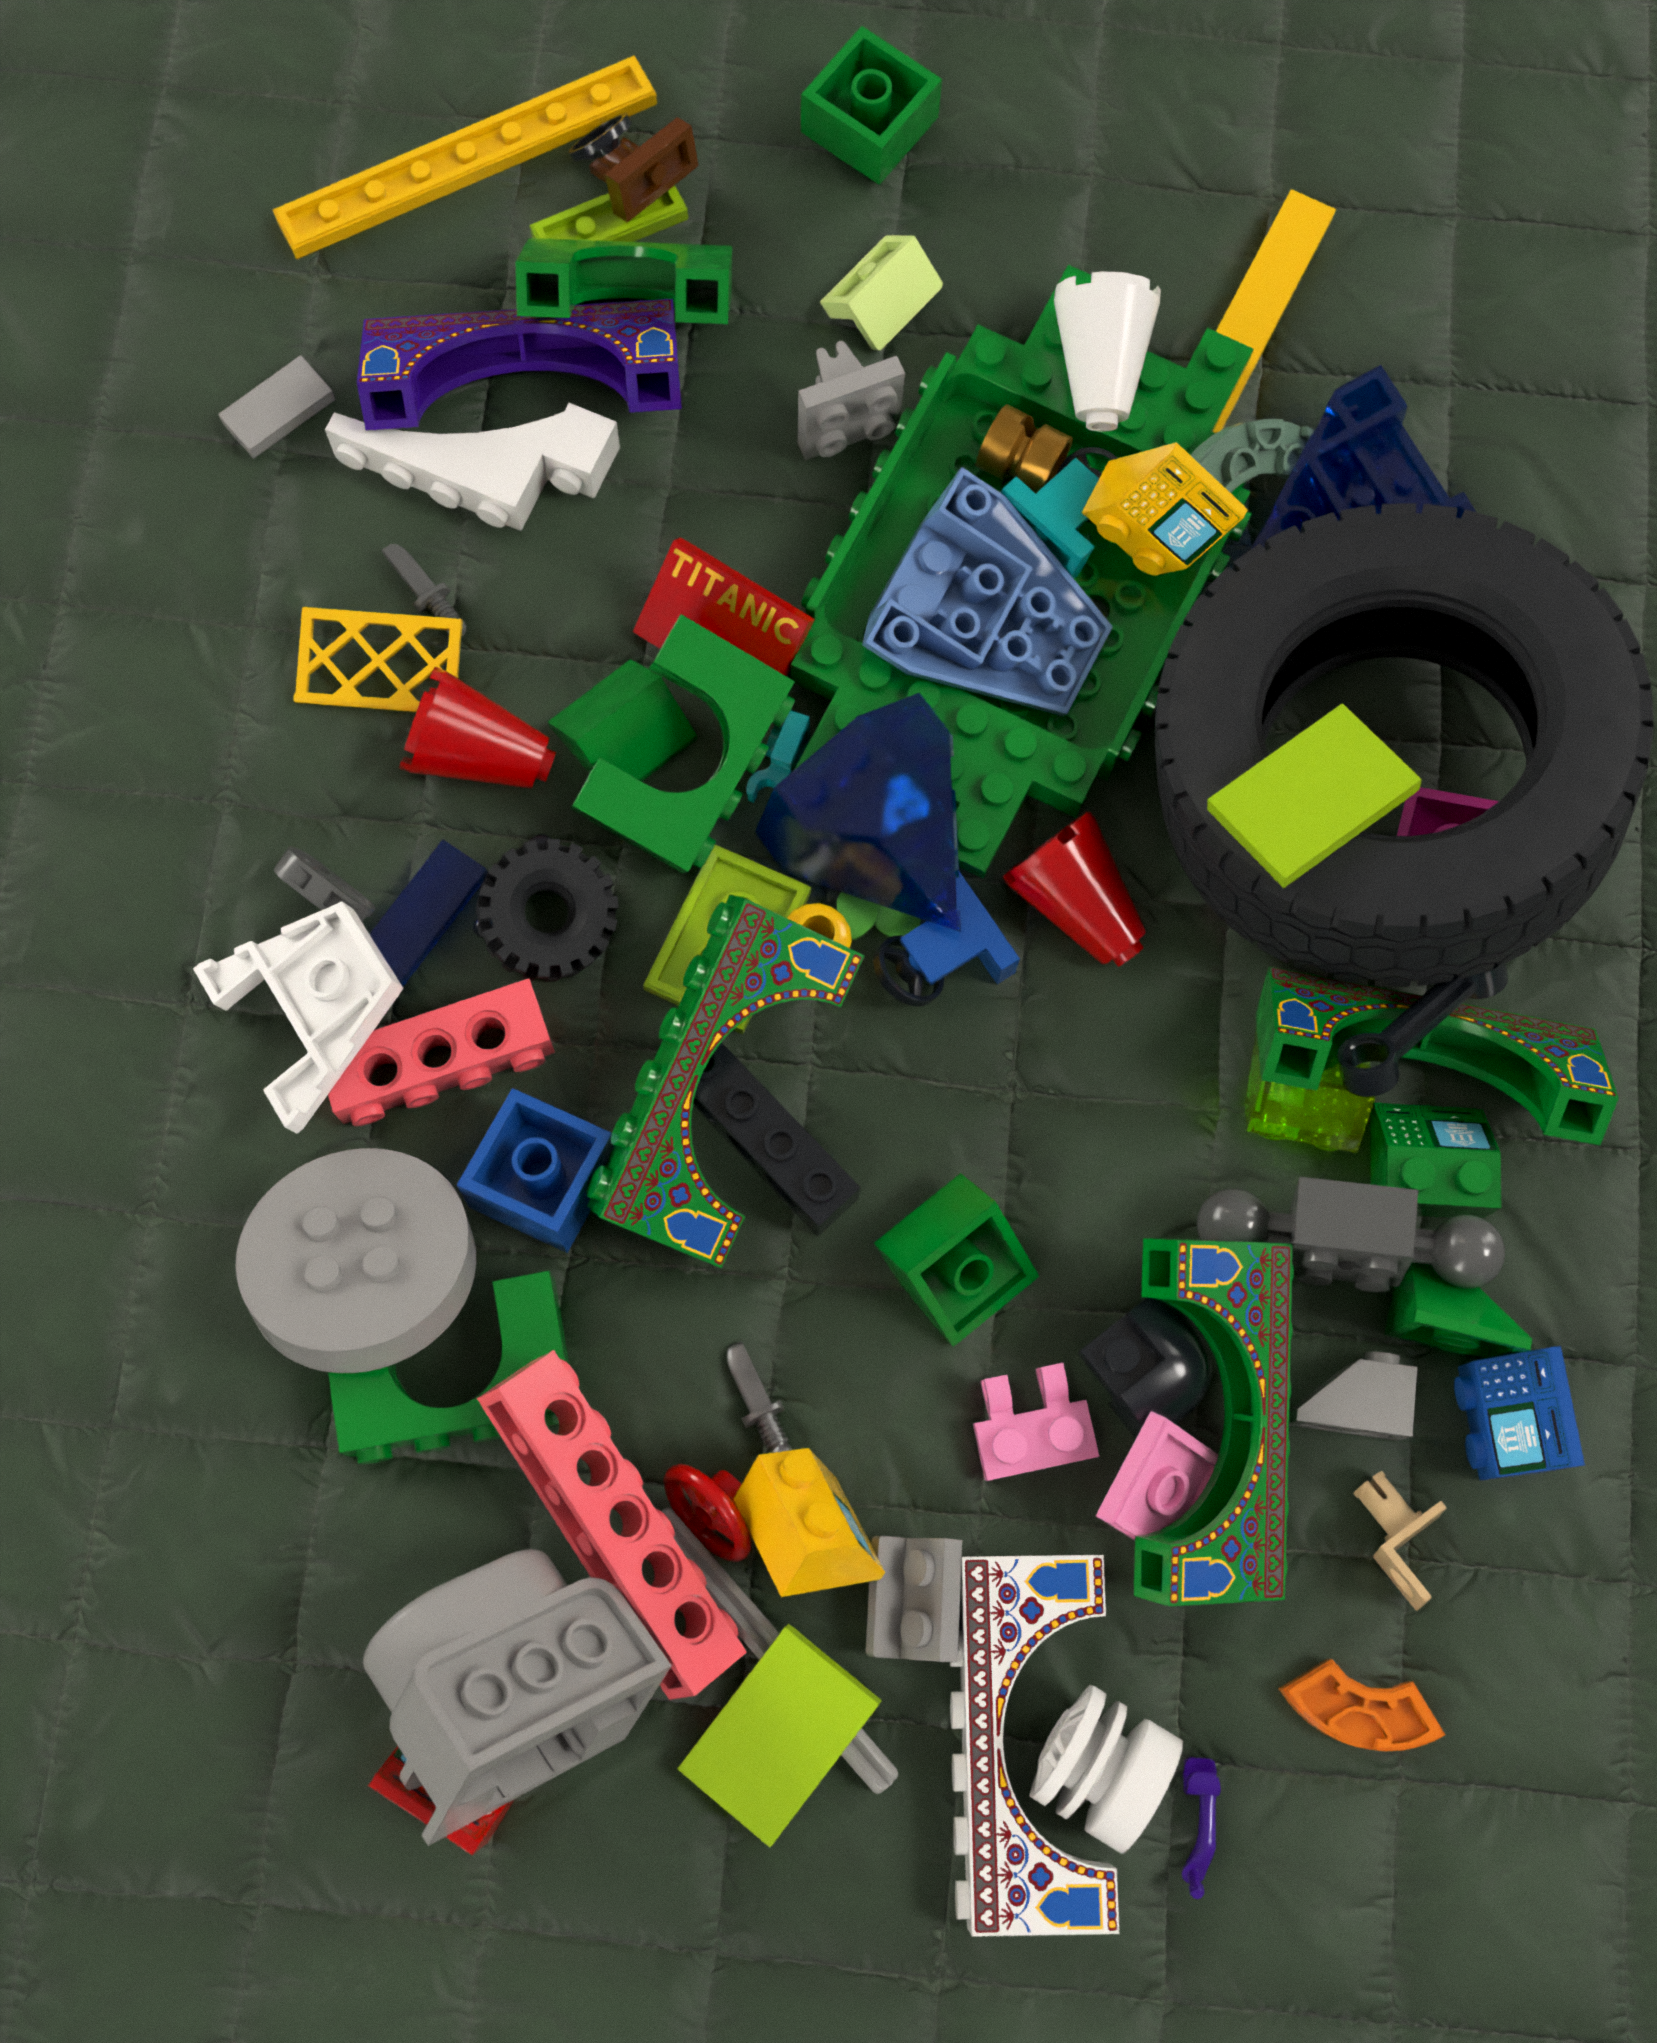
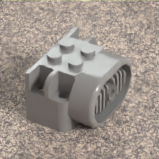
(509, 1682)

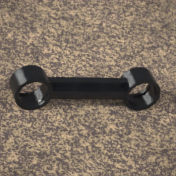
(1408, 1031)

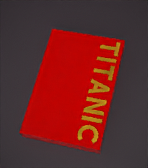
(724, 604)

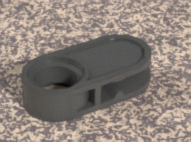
(319, 883)

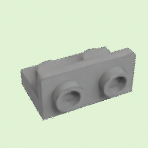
(916, 1601)

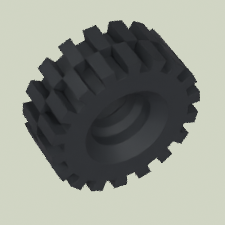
(553, 869)

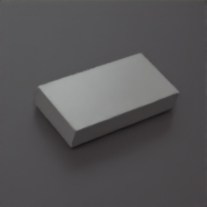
(276, 406)

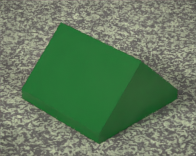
(626, 722)

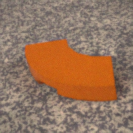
(1362, 1714)

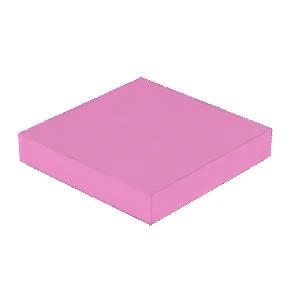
(1157, 1479)

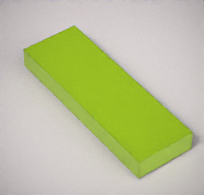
(597, 222)

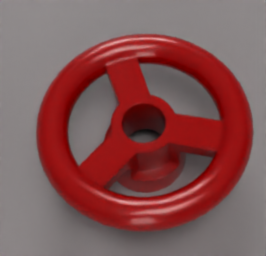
(711, 1509)

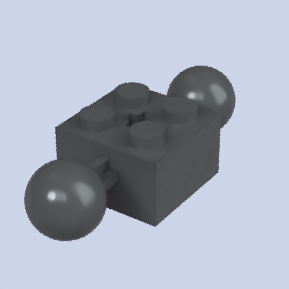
(1357, 1234)

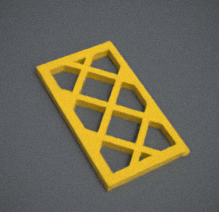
(354, 623)

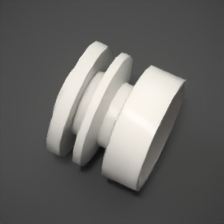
(1113, 1772)

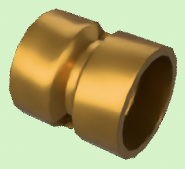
(1022, 450)

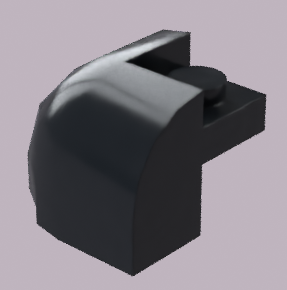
(1151, 1363)

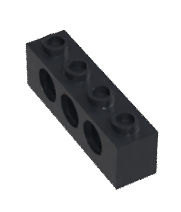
(773, 1142)

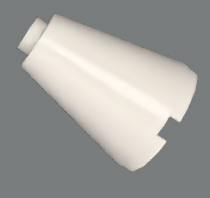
(1105, 342)

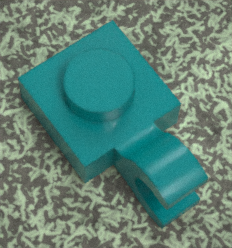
(785, 750)

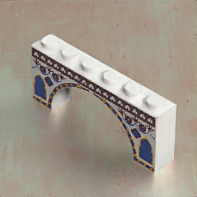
(1012, 1873)

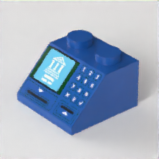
(1518, 1414)

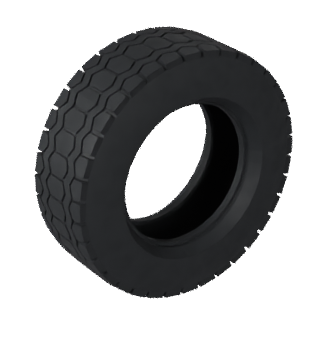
(1440, 595)

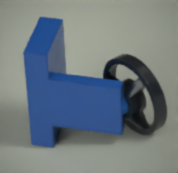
(938, 951)

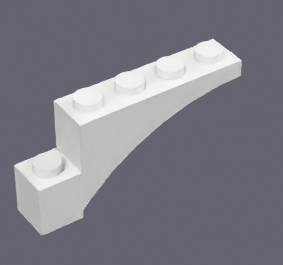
(487, 471)

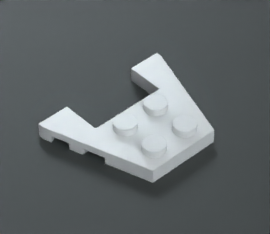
(328, 986)

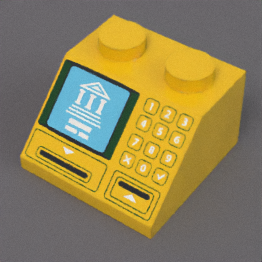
(1162, 508)
(804, 1524)

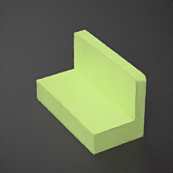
(885, 289)

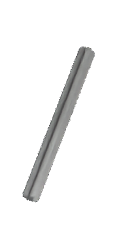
(760, 1634)

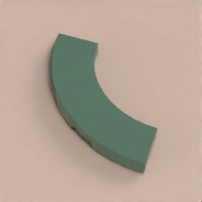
(1251, 450)

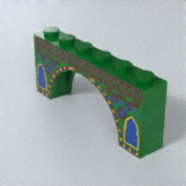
(1539, 1062)
(652, 1171)
(1236, 1531)

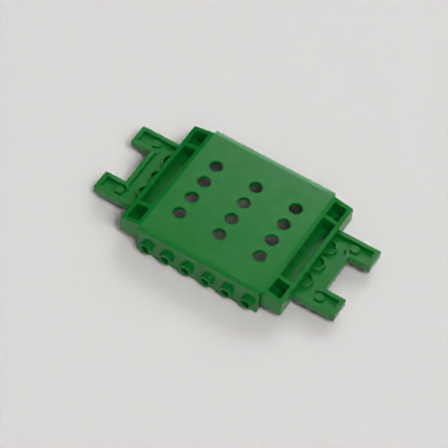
(1000, 745)

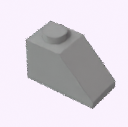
(1363, 1399)

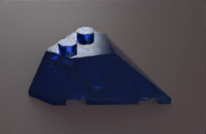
(1358, 460)
(875, 814)

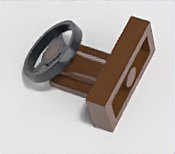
(636, 173)

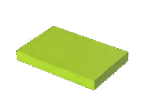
(1313, 795)
(718, 878)
(779, 1735)

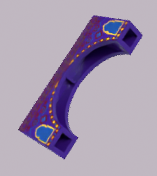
(422, 357)

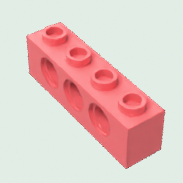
(457, 1027)

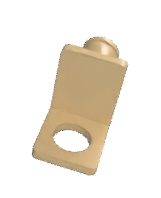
(1401, 1526)

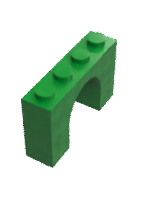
(566, 272)
(745, 701)
(379, 1415)

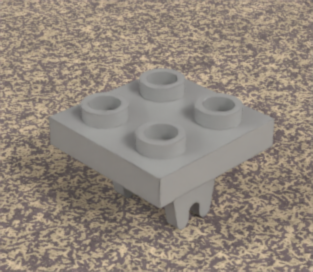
(848, 402)

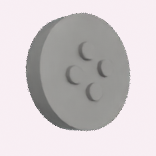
(356, 1260)

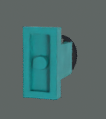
(1058, 508)

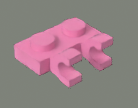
(1035, 1438)

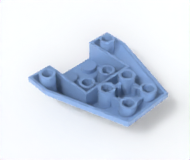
(986, 605)

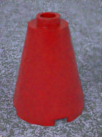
(473, 738)
(1081, 891)

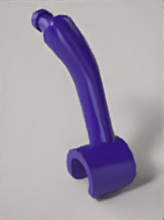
(1201, 1780)

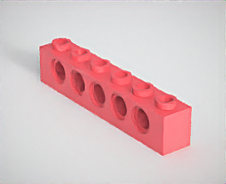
(583, 1514)

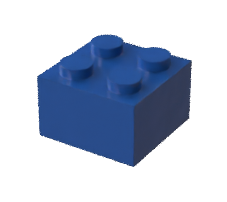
(536, 1169)

